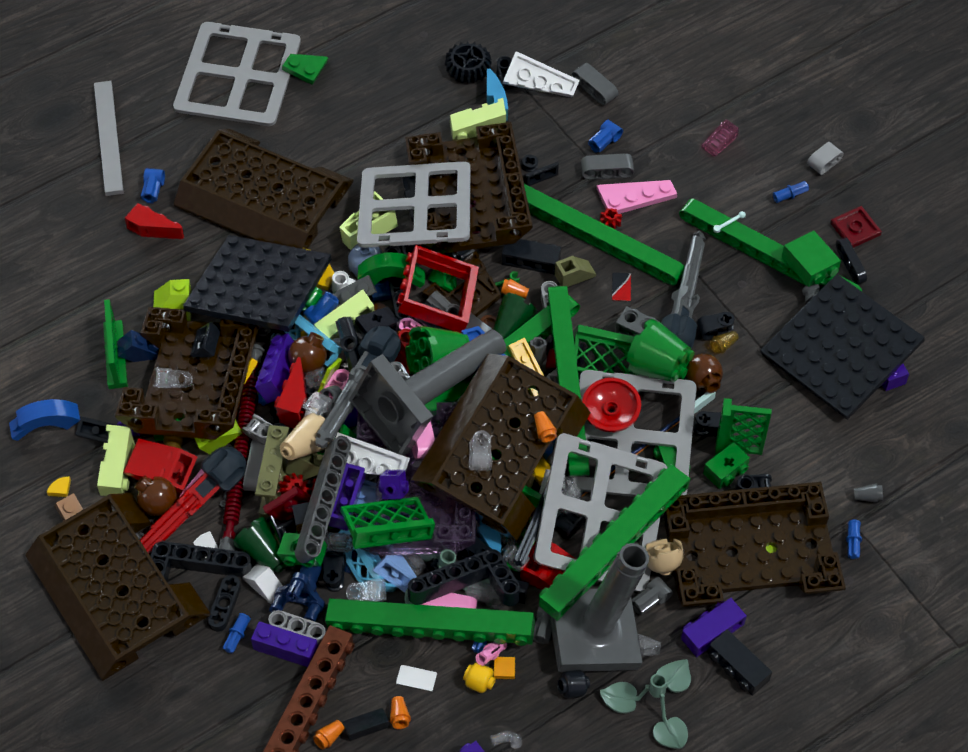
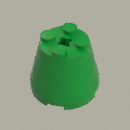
(430, 345)
(659, 353)

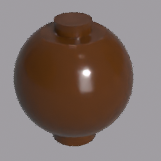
(310, 350)
(705, 373)
(155, 495)

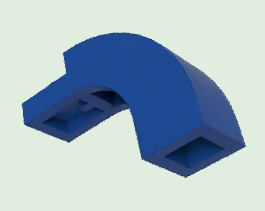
(44, 413)

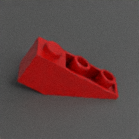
(151, 224)

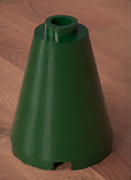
(512, 314)
(260, 544)

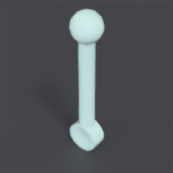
(717, 228)

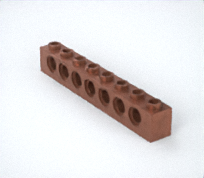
(333, 640)

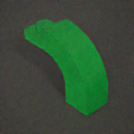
(389, 265)

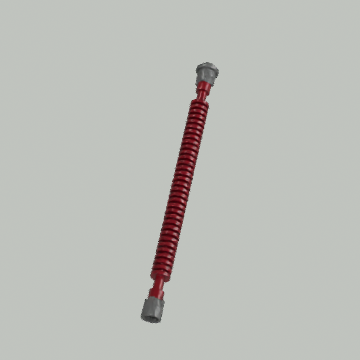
(242, 444)

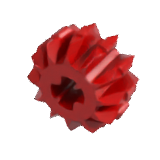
(292, 481)

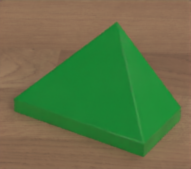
(444, 280)

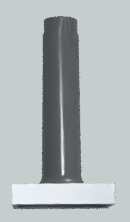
(397, 405)
(601, 625)

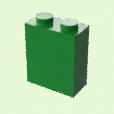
(811, 258)

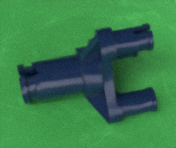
(301, 590)

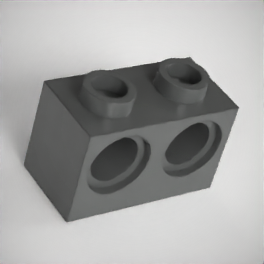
(631, 322)

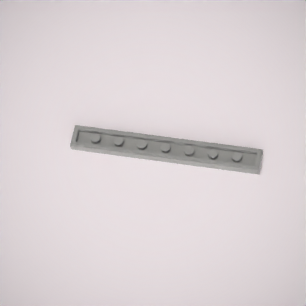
(108, 138)

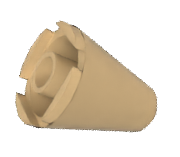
(302, 438)

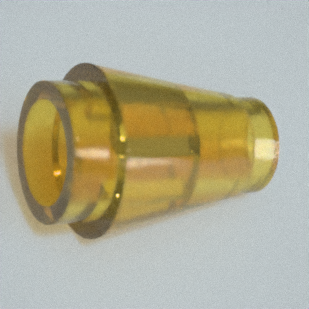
(723, 342)

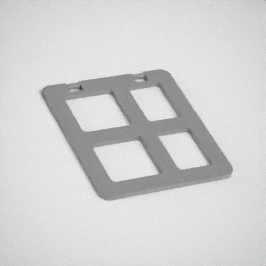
(241, 74)
(420, 203)
(680, 440)
(595, 509)

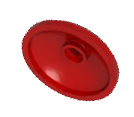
(615, 395)

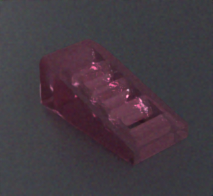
(727, 129)

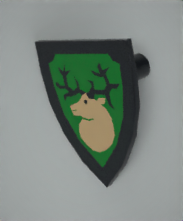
(279, 529)

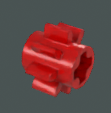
(611, 218)

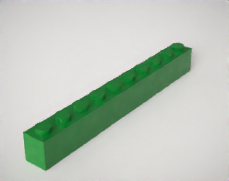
(627, 529)
(431, 621)

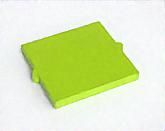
(330, 371)

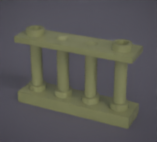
(272, 467)

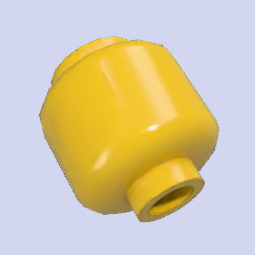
(479, 677)

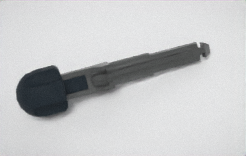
(680, 319)
(375, 343)

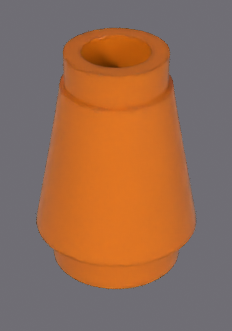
(512, 286)
(545, 428)
(399, 713)
(327, 735)

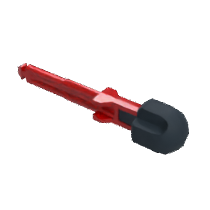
(222, 470)

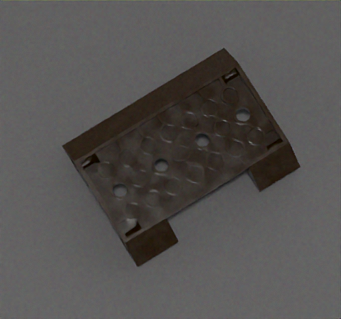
(495, 187)
(251, 204)
(216, 385)
(488, 404)
(747, 524)
(89, 592)

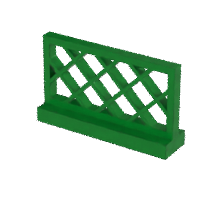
(606, 339)
(115, 365)
(727, 427)
(390, 532)

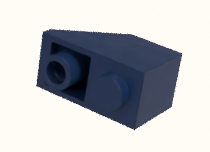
(136, 348)

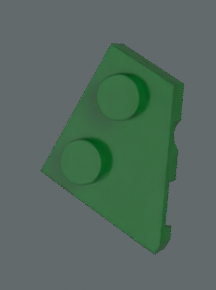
(305, 66)

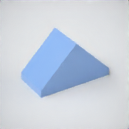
(395, 570)

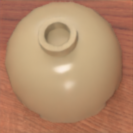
(664, 556)

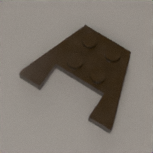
(485, 291)

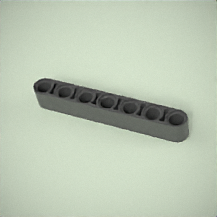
(337, 454)

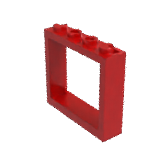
(449, 266)

